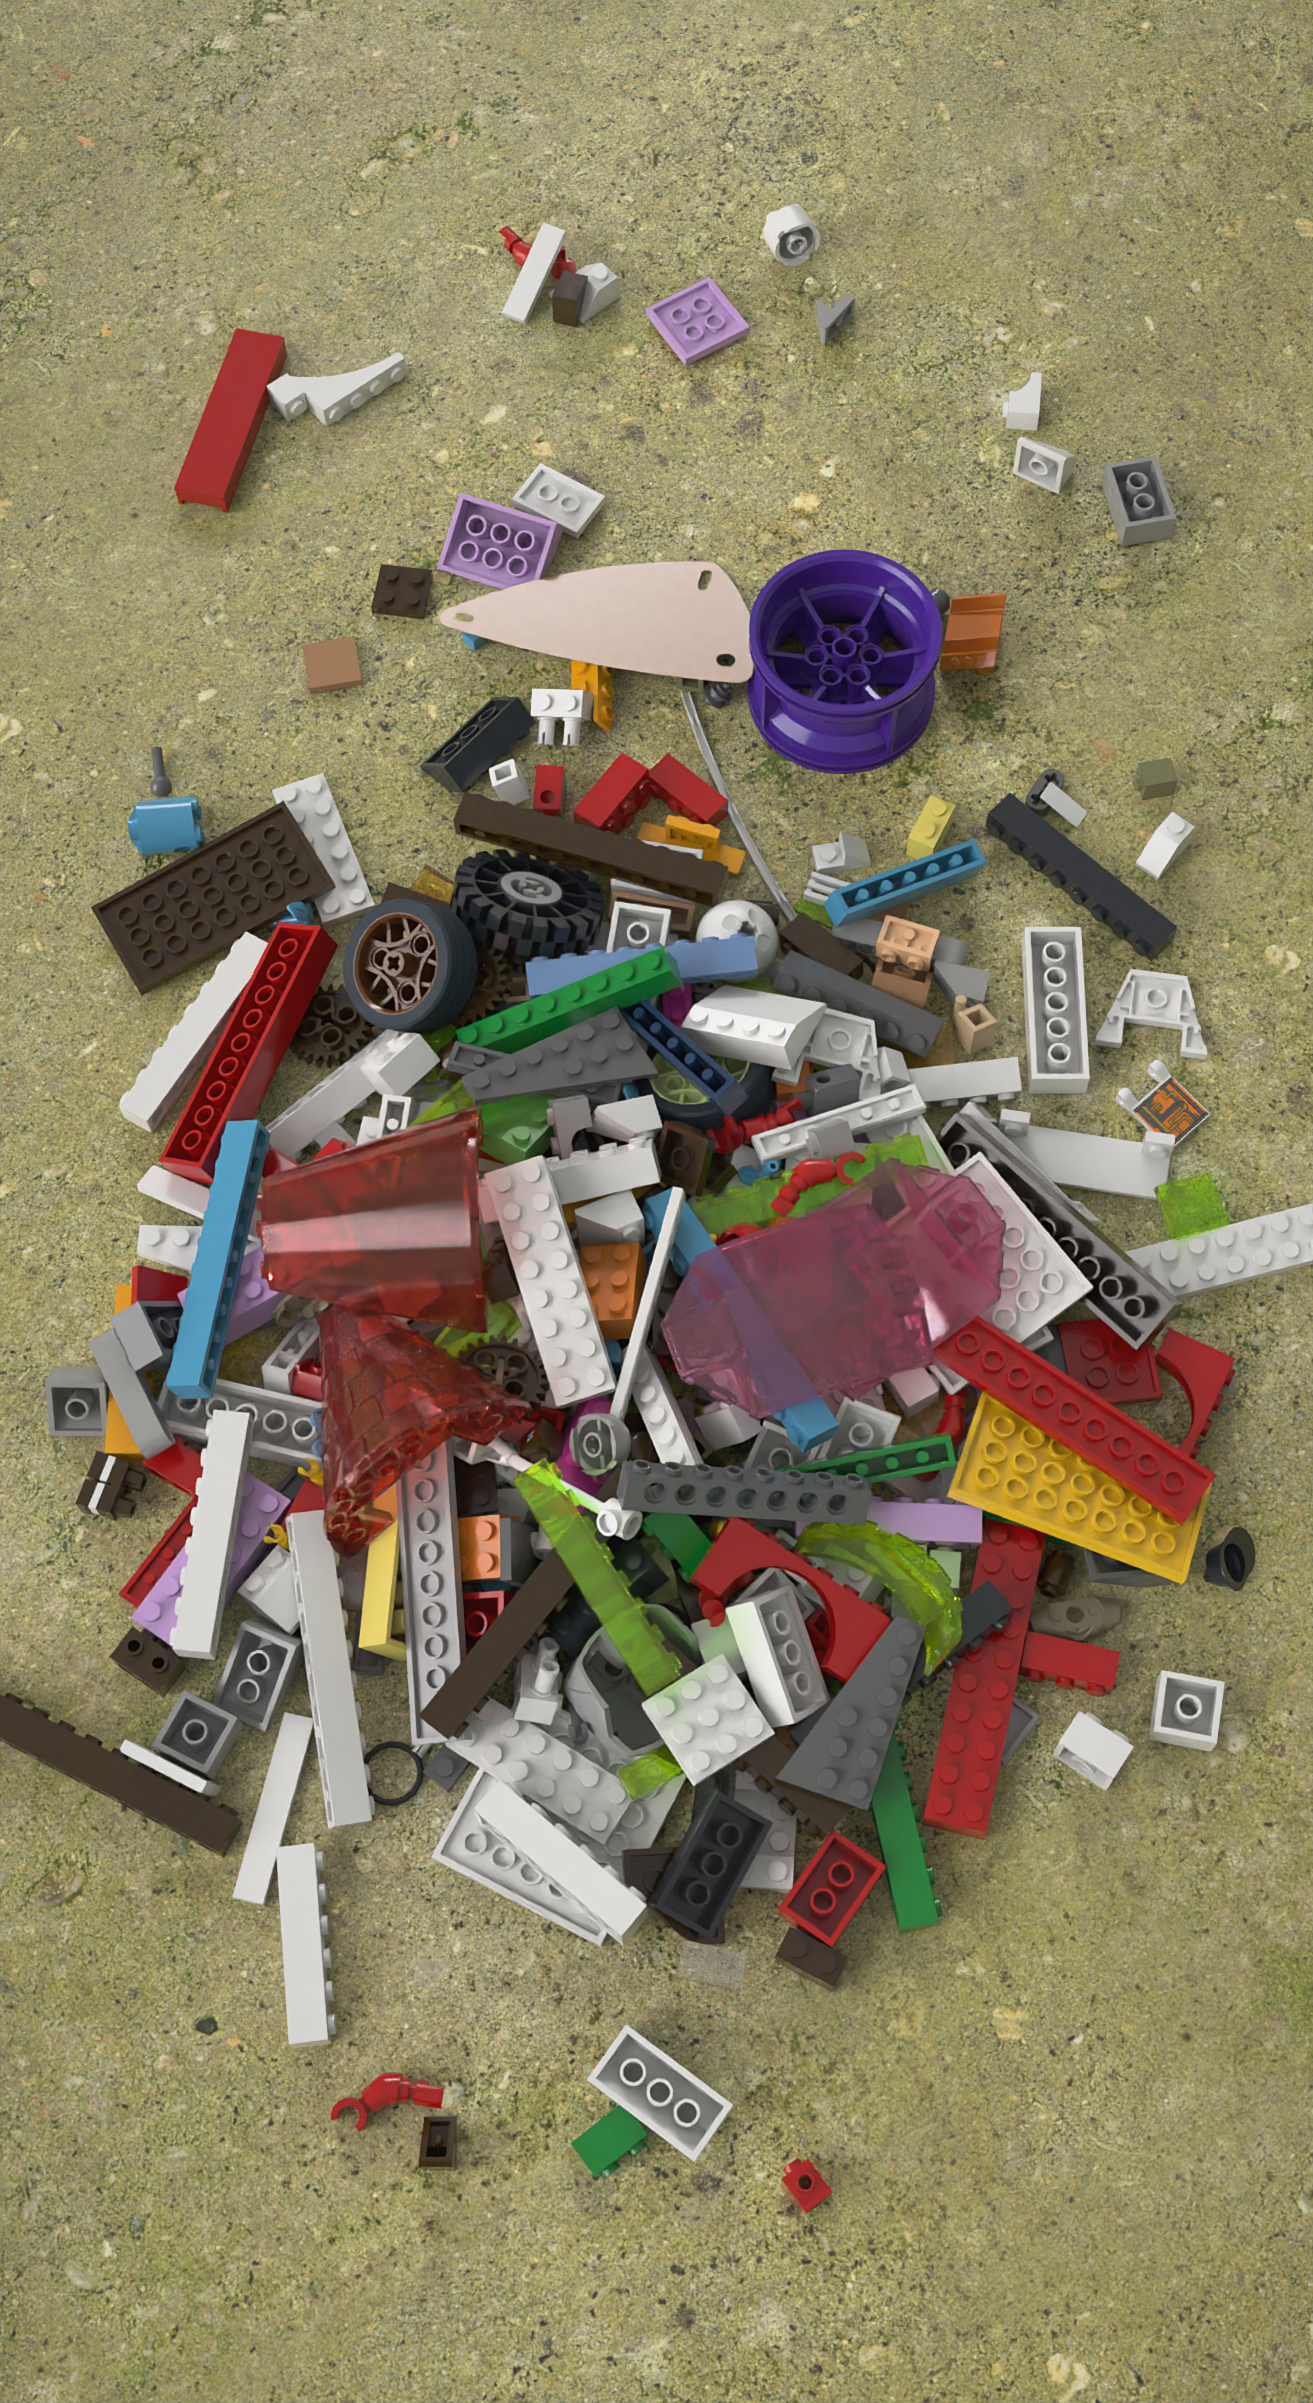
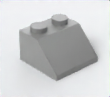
(77, 1401)

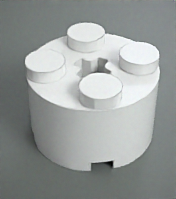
(791, 235)

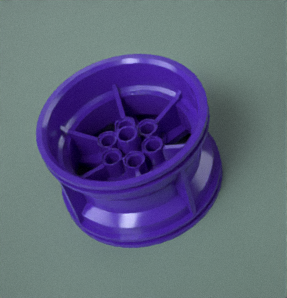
(843, 722)

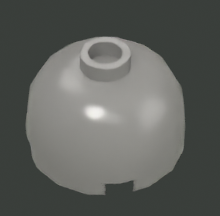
(600, 1443)

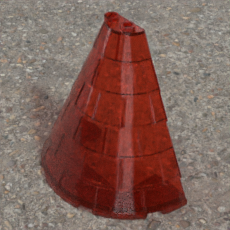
(386, 1409)

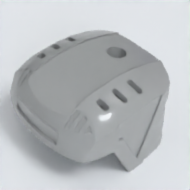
(615, 1702)

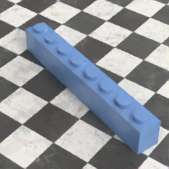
(696, 962)

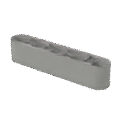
(863, 935)
(132, 1396)

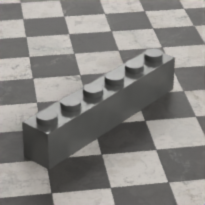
(893, 1018)

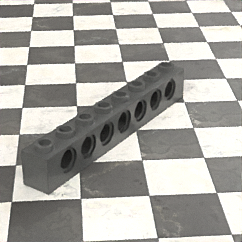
(729, 1500)

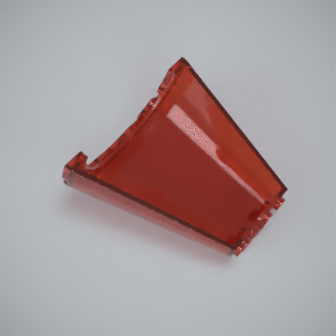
(384, 1225)

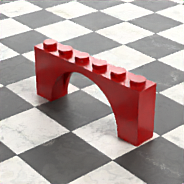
(1201, 1375)
(852, 1622)

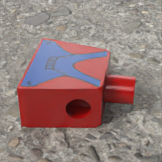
(550, 790)

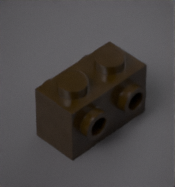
(148, 1661)

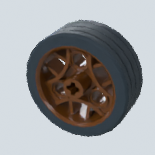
(382, 959)

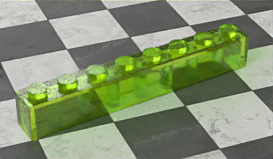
(754, 1202)
(596, 1577)

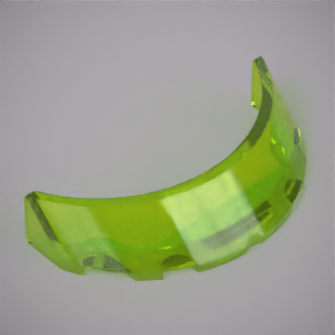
(900, 1567)

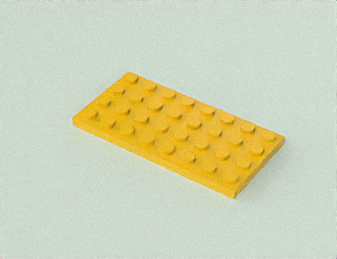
(1045, 1486)

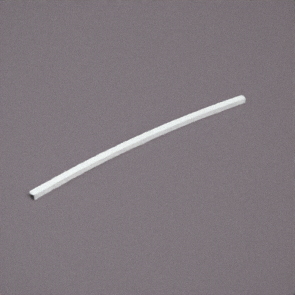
(732, 811)

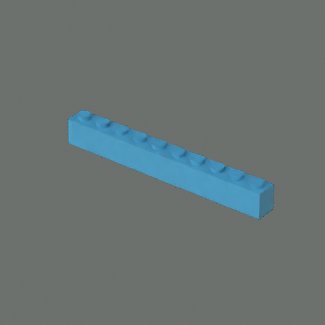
(218, 1260)
(807, 1422)

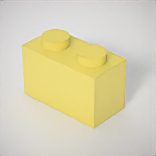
(930, 828)

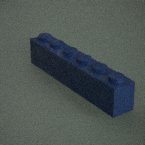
(685, 1056)

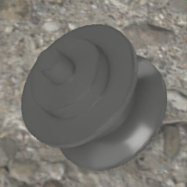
(717, 694)

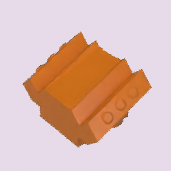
(973, 632)

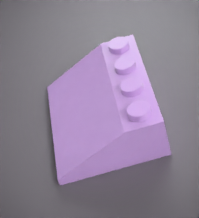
(498, 544)

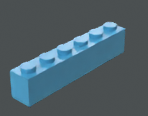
(904, 883)

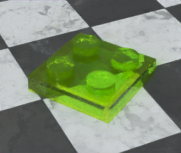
(1191, 1206)

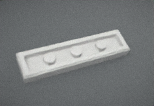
(534, 273)

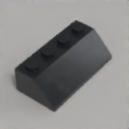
(479, 743)

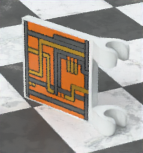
(1166, 1107)

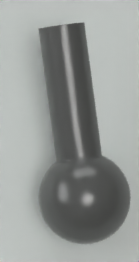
(160, 785)

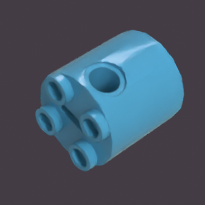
(166, 825)

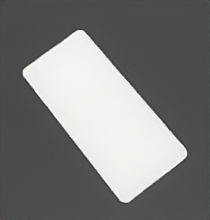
(1063, 804)

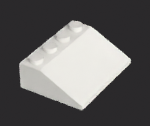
(753, 1025)

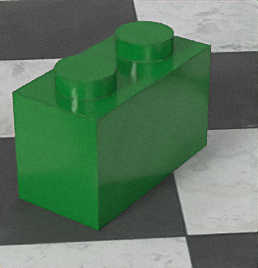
(610, 2141)

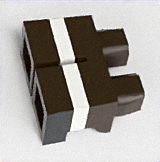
(108, 1486)

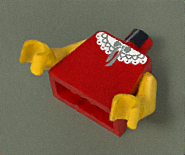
(308, 1499)

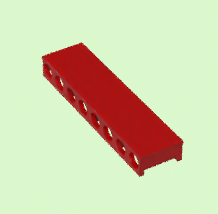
(231, 419)

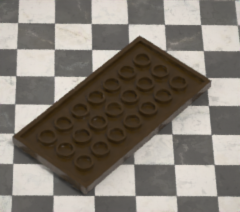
(212, 897)

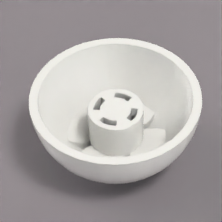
(739, 915)

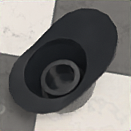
(1231, 1560)

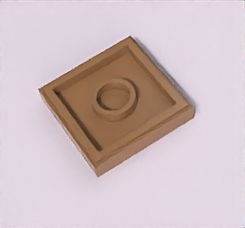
(332, 664)

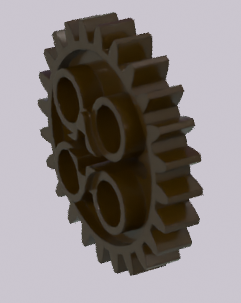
(486, 998)
(318, 1045)
(528, 1383)

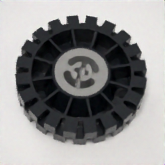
(527, 903)

